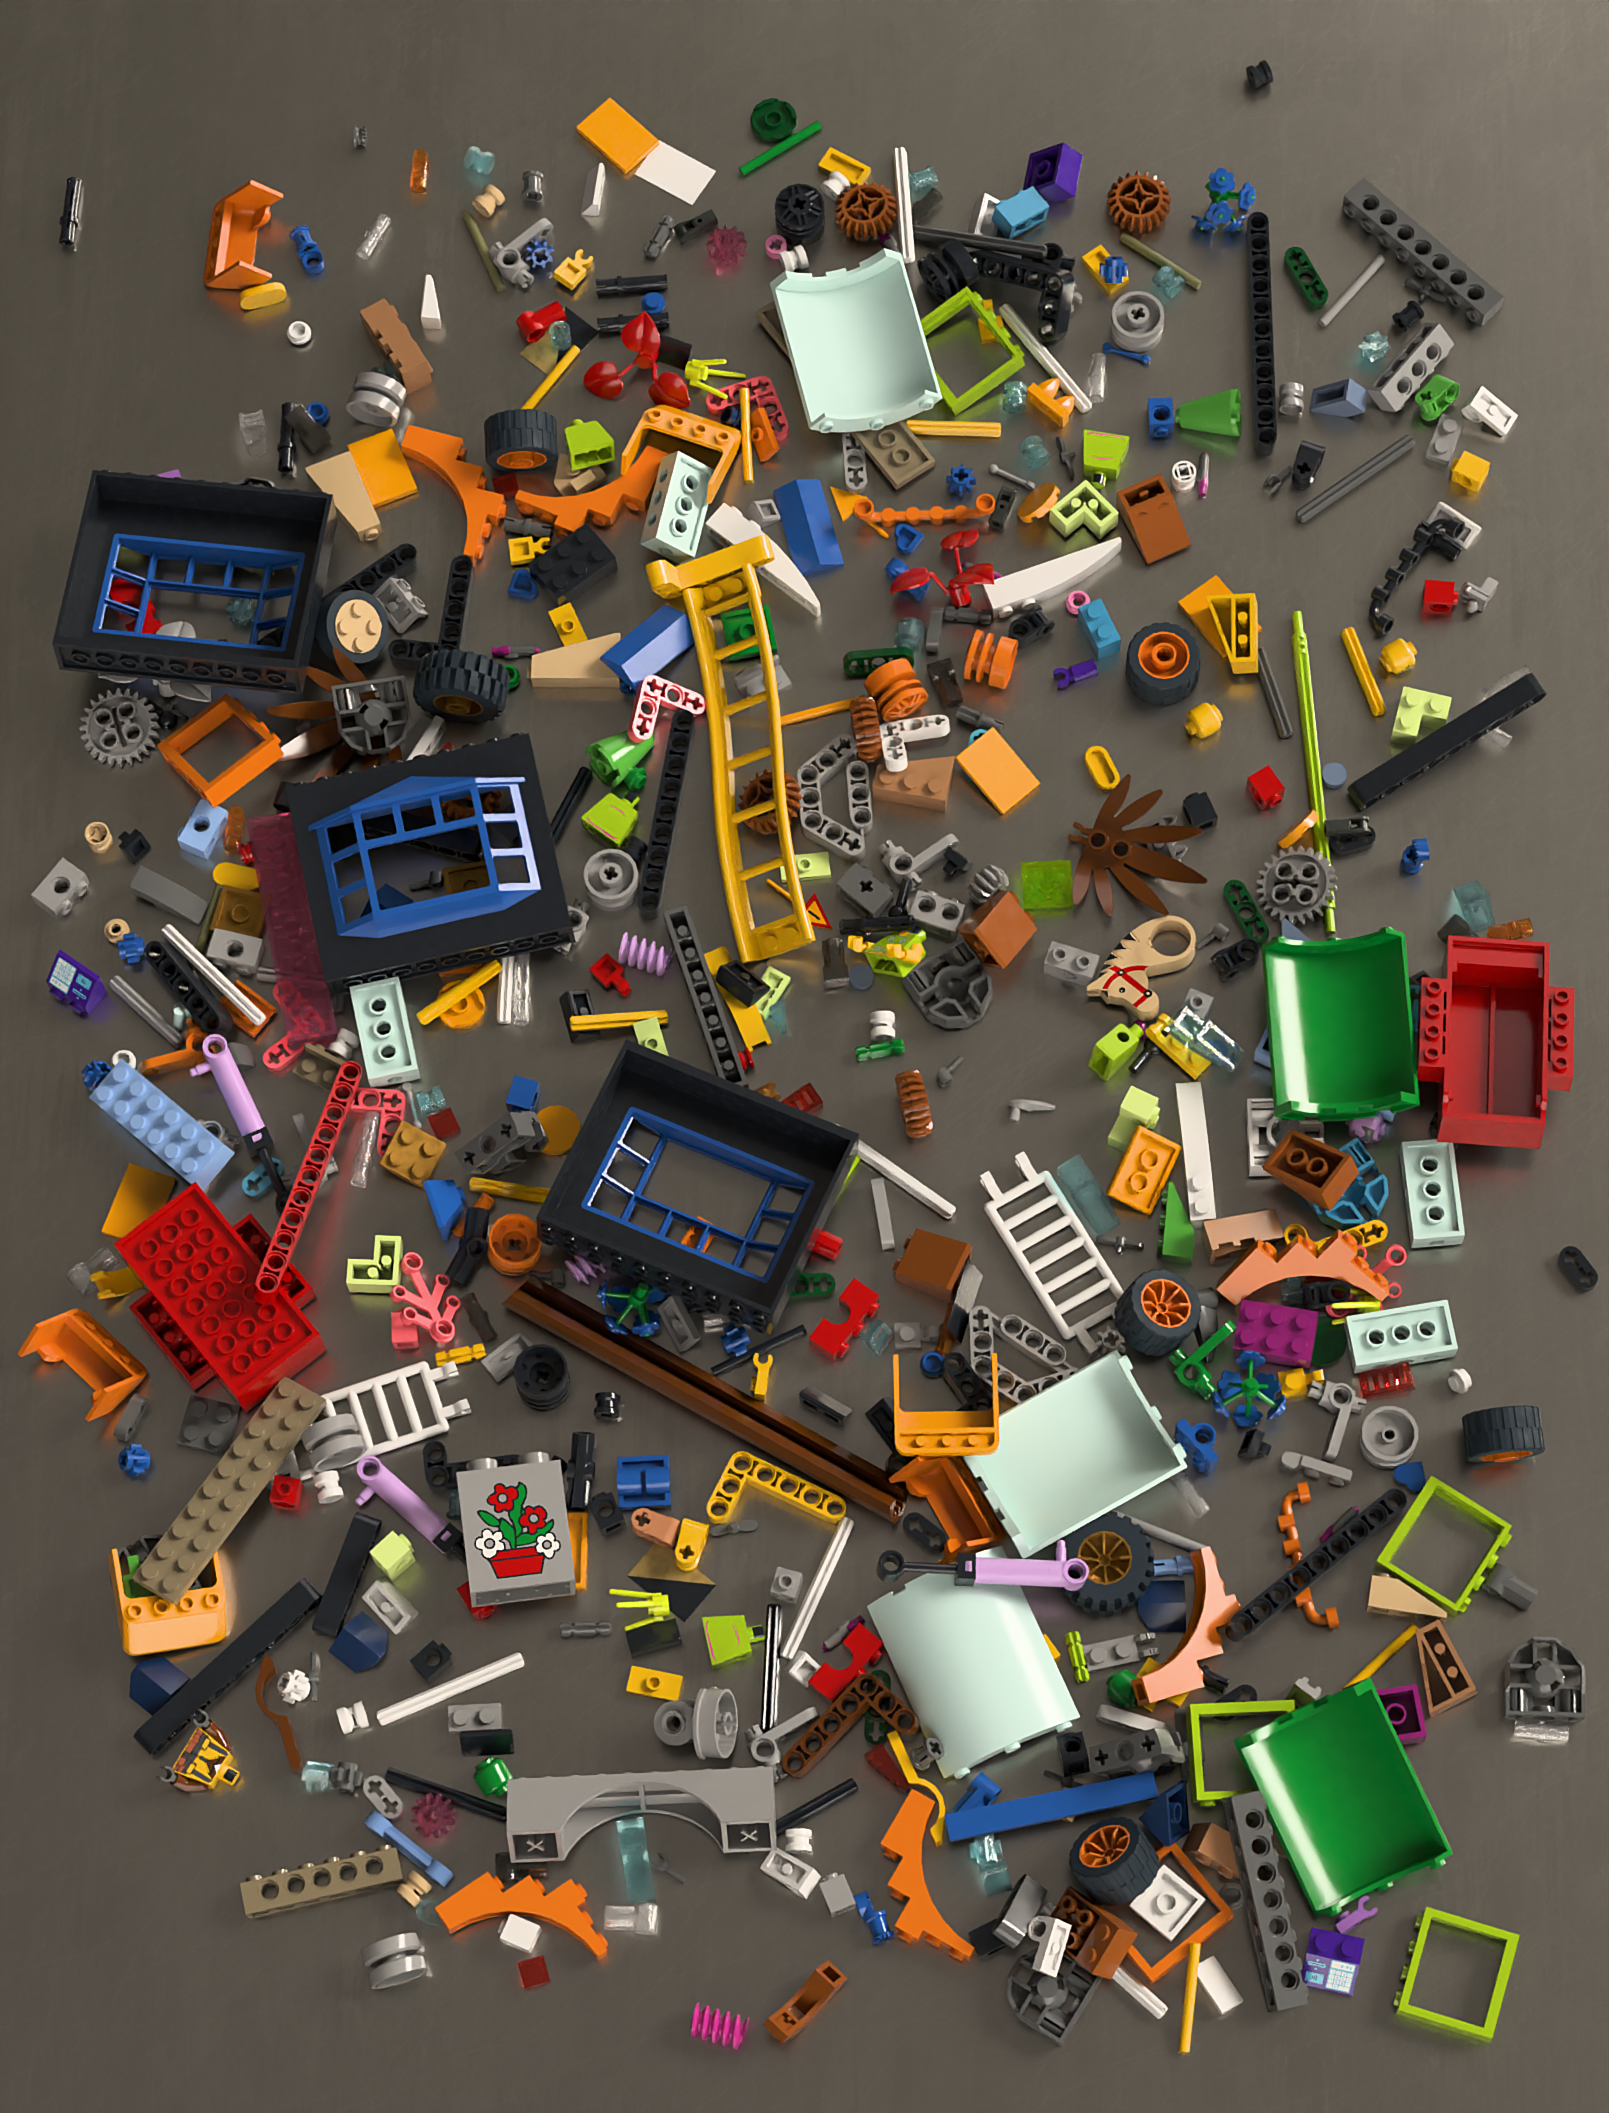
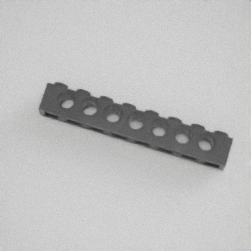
(1436, 254)
(704, 995)
(1260, 1915)

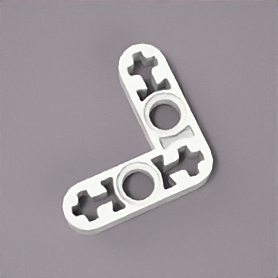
(901, 731)

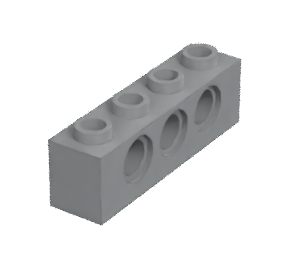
(1410, 367)

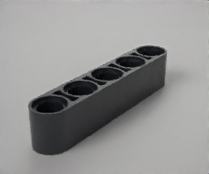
(198, 991)
(346, 1575)

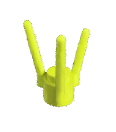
(696, 372)
(1364, 1304)
(656, 1604)

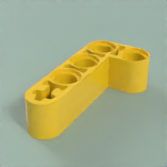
(1359, 1233)

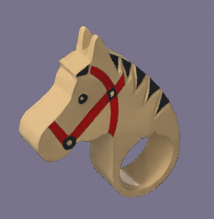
(1127, 968)

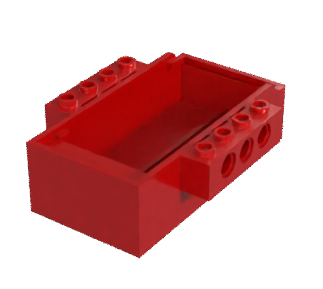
(1494, 1040)
(203, 1300)

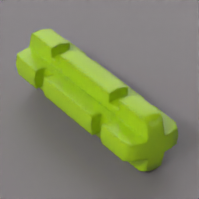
(1077, 1656)

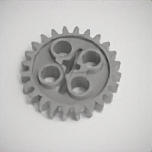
(139, 720)
(1300, 864)

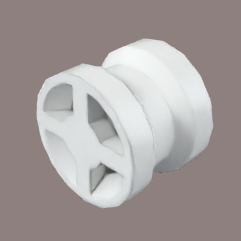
(834, 185)
(798, 1841)

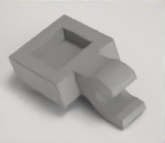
(910, 1335)

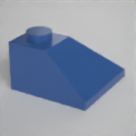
(445, 1204)

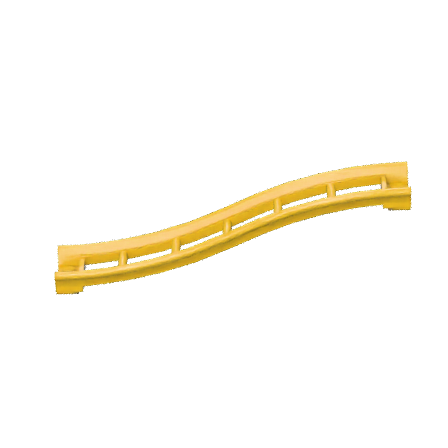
(701, 605)

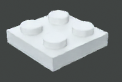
(1167, 1903)

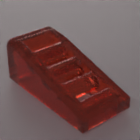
(800, 1095)
(1385, 1371)
(884, 1764)

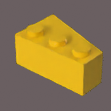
(1238, 629)

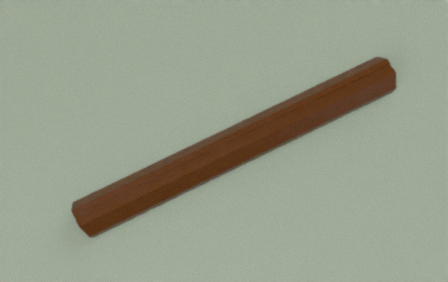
(711, 1398)

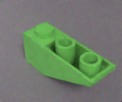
(1179, 1235)

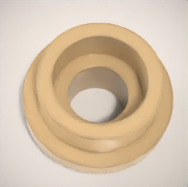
(114, 937)

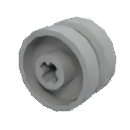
(1137, 322)
(376, 399)
(611, 880)
(1393, 1423)
(333, 1442)
(394, 1960)

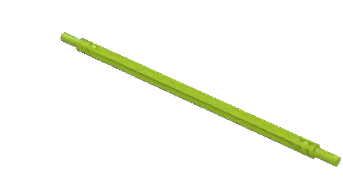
(1311, 751)

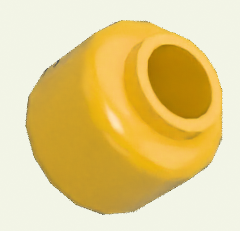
(1398, 656)
(1203, 720)

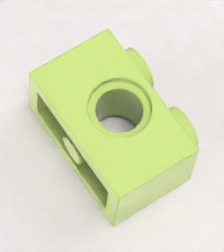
(393, 1555)

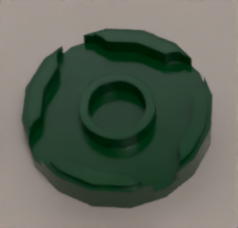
(773, 120)
(1329, 1343)

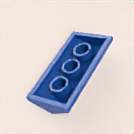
(808, 526)
(650, 646)

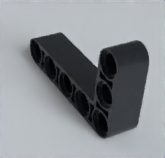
(1029, 279)
(449, 624)
(968, 1399)

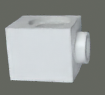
(519, 1933)

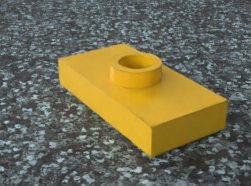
(567, 625)
(654, 1684)

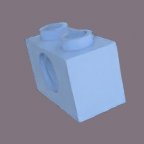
(202, 843)

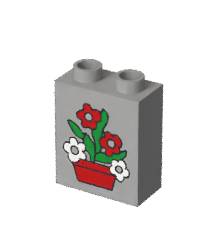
(515, 1530)

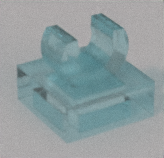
(877, 1336)
(316, 1773)

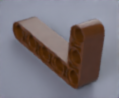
(845, 1722)

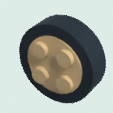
(352, 624)

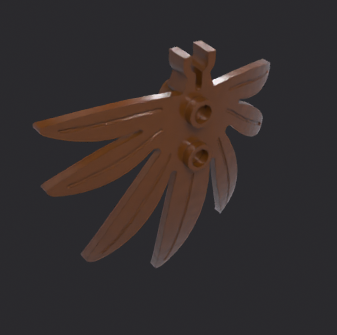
(327, 733)
(1113, 848)

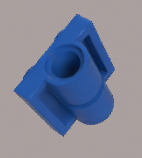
(1202, 1453)
(643, 1482)

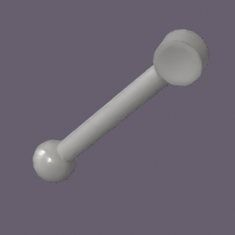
(994, 469)
(407, 1087)

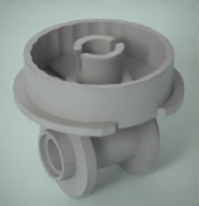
(706, 1722)

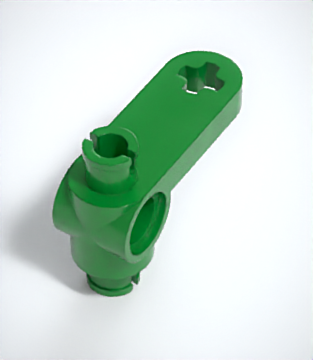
(1201, 1382)

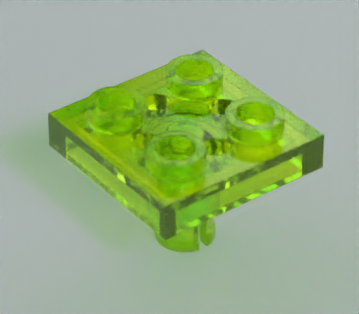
(1046, 877)

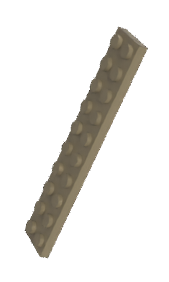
(891, 448)
(229, 1490)

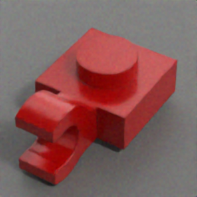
(610, 972)

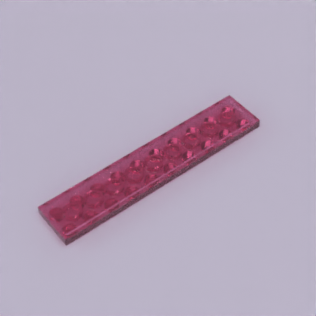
(290, 930)

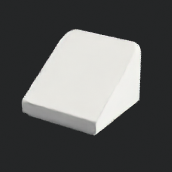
(801, 1668)

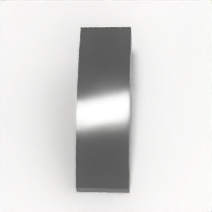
(169, 896)

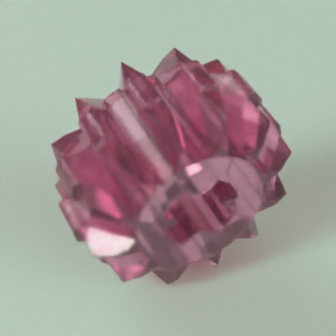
(726, 245)
(424, 1817)

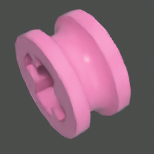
(775, 239)

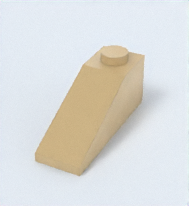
(1397, 1599)

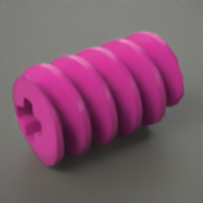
(718, 2026)

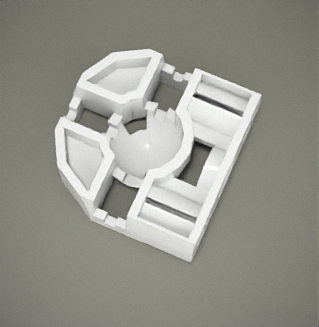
(1261, 1114)

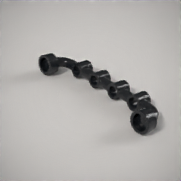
(1409, 558)

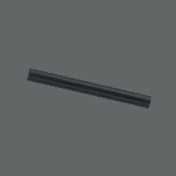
(761, 1349)

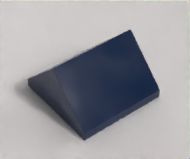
(1169, 1815)

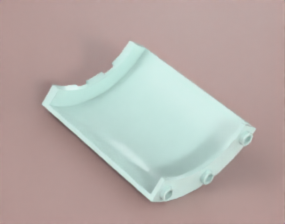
(856, 345)
(1074, 1454)
(972, 1666)

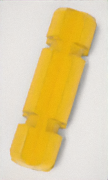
(460, 1355)

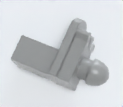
(1476, 597)

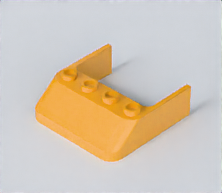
(690, 428)
(947, 1431)
(157, 1625)

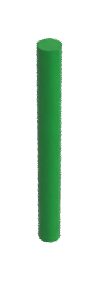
(779, 148)

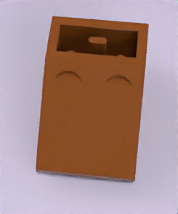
(1153, 518)
(1096, 1936)

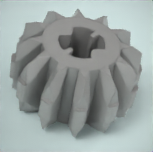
(987, 883)

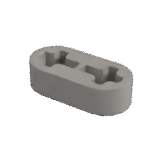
(378, 1802)

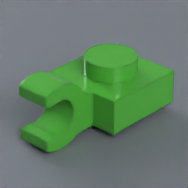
(133, 1589)

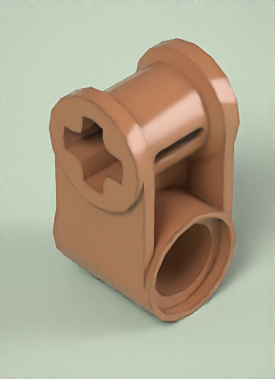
(659, 1528)

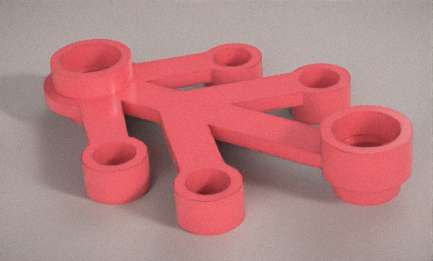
(1380, 1268)
(425, 1301)

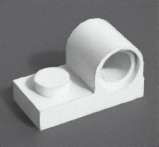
(1487, 408)
(791, 1872)
(1052, 1936)

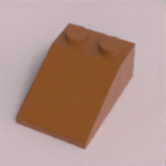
(1312, 1169)

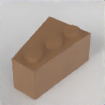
(921, 784)
(1234, 1235)
(1443, 1671)
(1214, 1848)

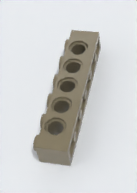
(389, 1875)

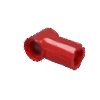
(535, 324)
(828, 1245)

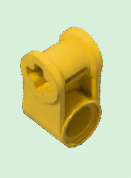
(690, 1541)

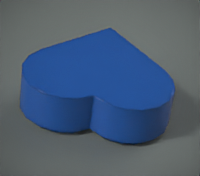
(907, 538)
(522, 585)
(1411, 1476)

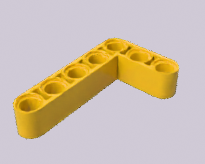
(671, 580)
(772, 1487)

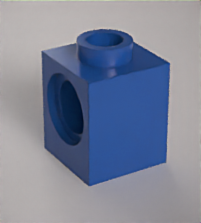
(1160, 407)
(522, 1095)

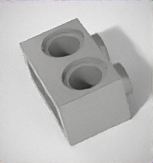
(934, 920)

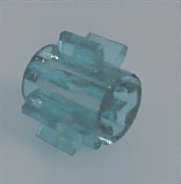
(1374, 346)
(241, 611)
(1292, 1292)
(985, 1849)

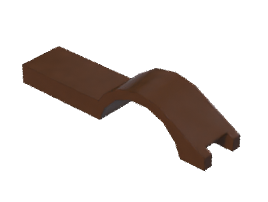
(266, 1672)

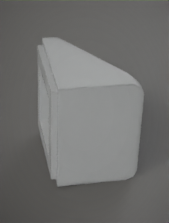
(763, 513)

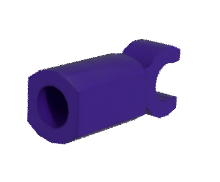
(1076, 672)

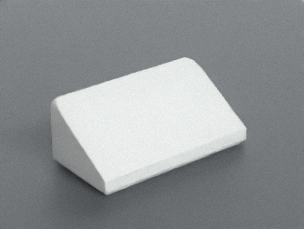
(593, 191)
(981, 219)
(1470, 530)
(390, 1604)
(1218, 1985)

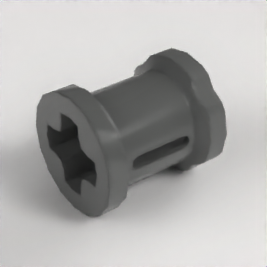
(532, 186)
(926, 1753)

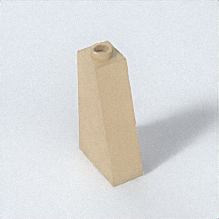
(351, 500)
(575, 666)

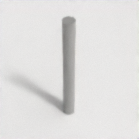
(1351, 291)
(1165, 1535)

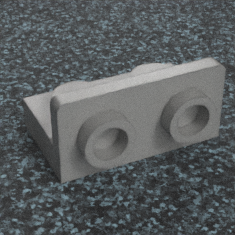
(399, 603)
(751, 680)

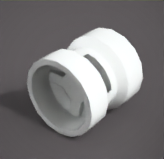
(793, 259)
(1183, 482)
(882, 1026)
(344, 1044)
(328, 1487)
(346, 1718)

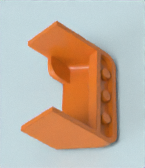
(234, 237)
(91, 1354)
(955, 1501)

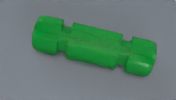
(879, 1049)

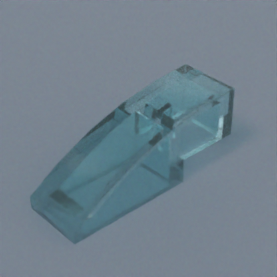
(1205, 1039)
(1088, 1195)
(635, 1859)

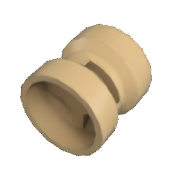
(488, 200)
(96, 832)
(413, 1888)

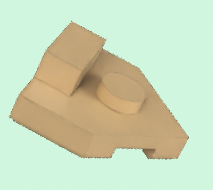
(578, 481)

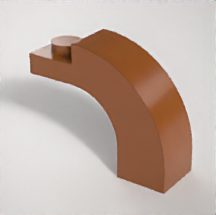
(806, 2002)

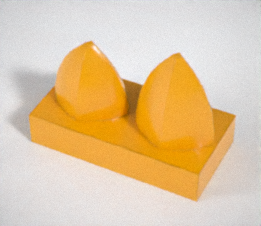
(1042, 398)

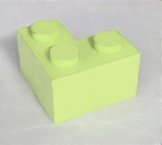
(1086, 507)
(1416, 710)
(1136, 1109)
(380, 1273)

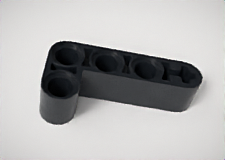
(442, 1467)

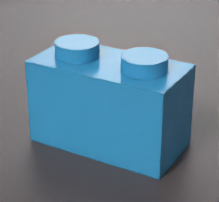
(1020, 212)
(1099, 629)

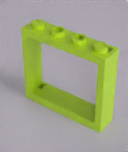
(945, 312)
(1469, 1507)
(1193, 1712)
(1409, 1973)

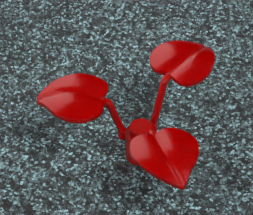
(643, 337)
(957, 587)

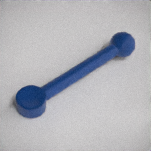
(1107, 348)

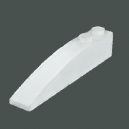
(731, 528)
(1047, 579)
(1195, 1154)

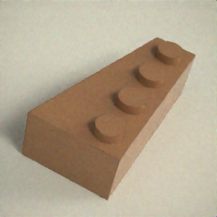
(397, 345)

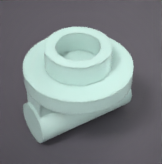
(180, 1016)

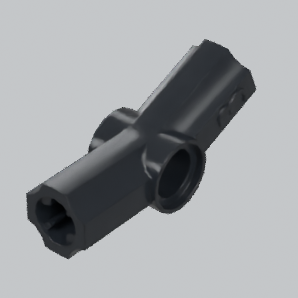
(474, 1229)
(580, 1471)

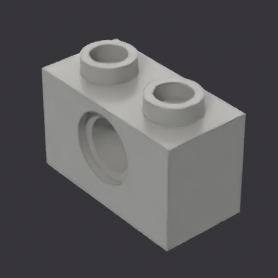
(62, 875)
(225, 942)
(1071, 964)

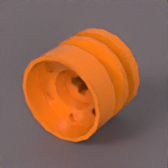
(990, 659)
(896, 690)
(514, 1231)

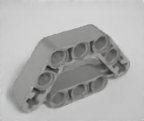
(855, 786)
(1018, 1340)

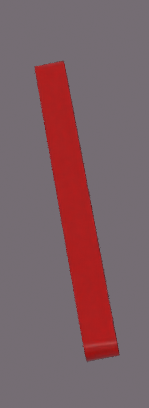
(307, 1191)

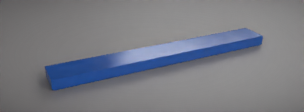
(1051, 1806)

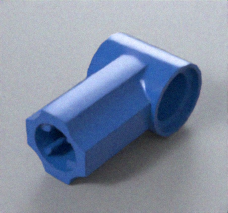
(979, 1793)

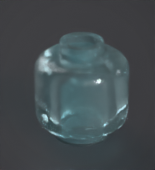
(910, 633)

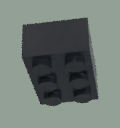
(573, 566)

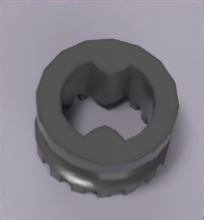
(359, 136)

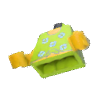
(894, 953)

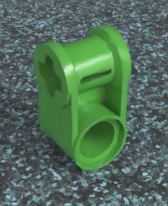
(1436, 395)

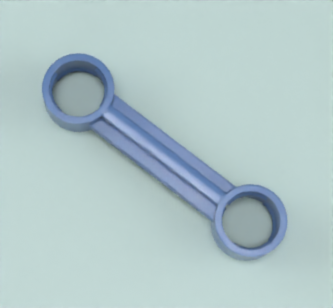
(408, 1848)

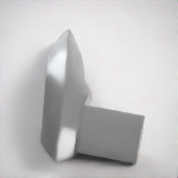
(1027, 1105)

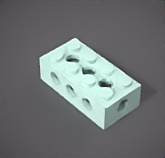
(677, 507)
(370, 1024)
(1419, 1204)
(1406, 1321)

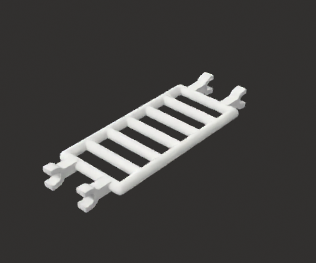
(1083, 1239)
(441, 1414)

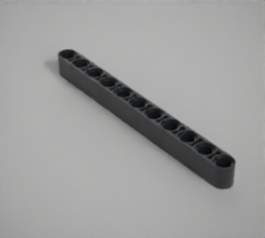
(1261, 343)

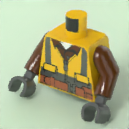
(203, 1759)

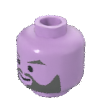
(1367, 1129)

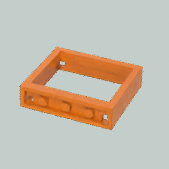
(237, 774)
(1201, 1935)

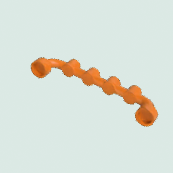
(865, 511)
(1293, 1549)

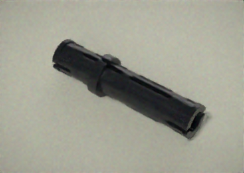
(67, 234)
(631, 284)
(619, 322)
(287, 444)
(880, 924)

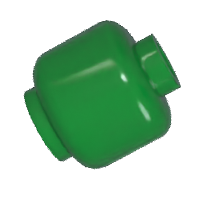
(1121, 1689)
(492, 1776)

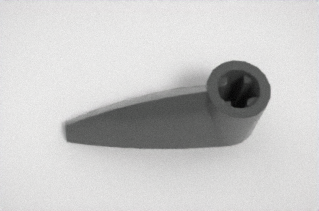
(1208, 1321)

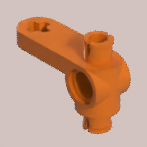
(179, 1059)

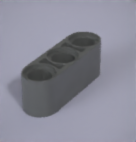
(1019, 1911)

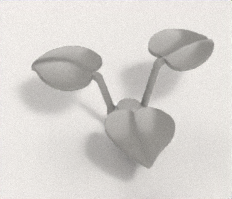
(169, 688)

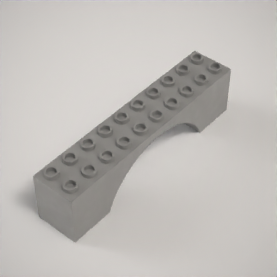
(555, 1812)

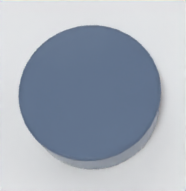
(1334, 775)
(861, 976)

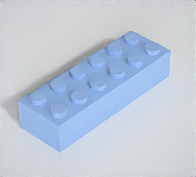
(161, 1125)

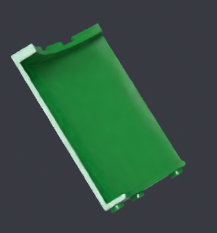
(1340, 1026)
(1343, 1797)

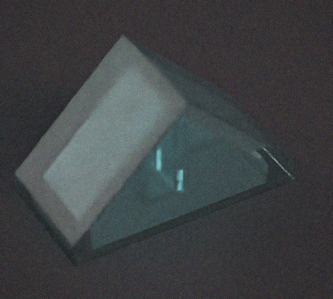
(1475, 906)

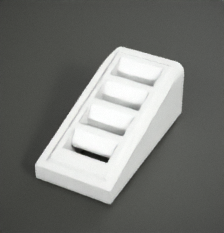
(429, 312)

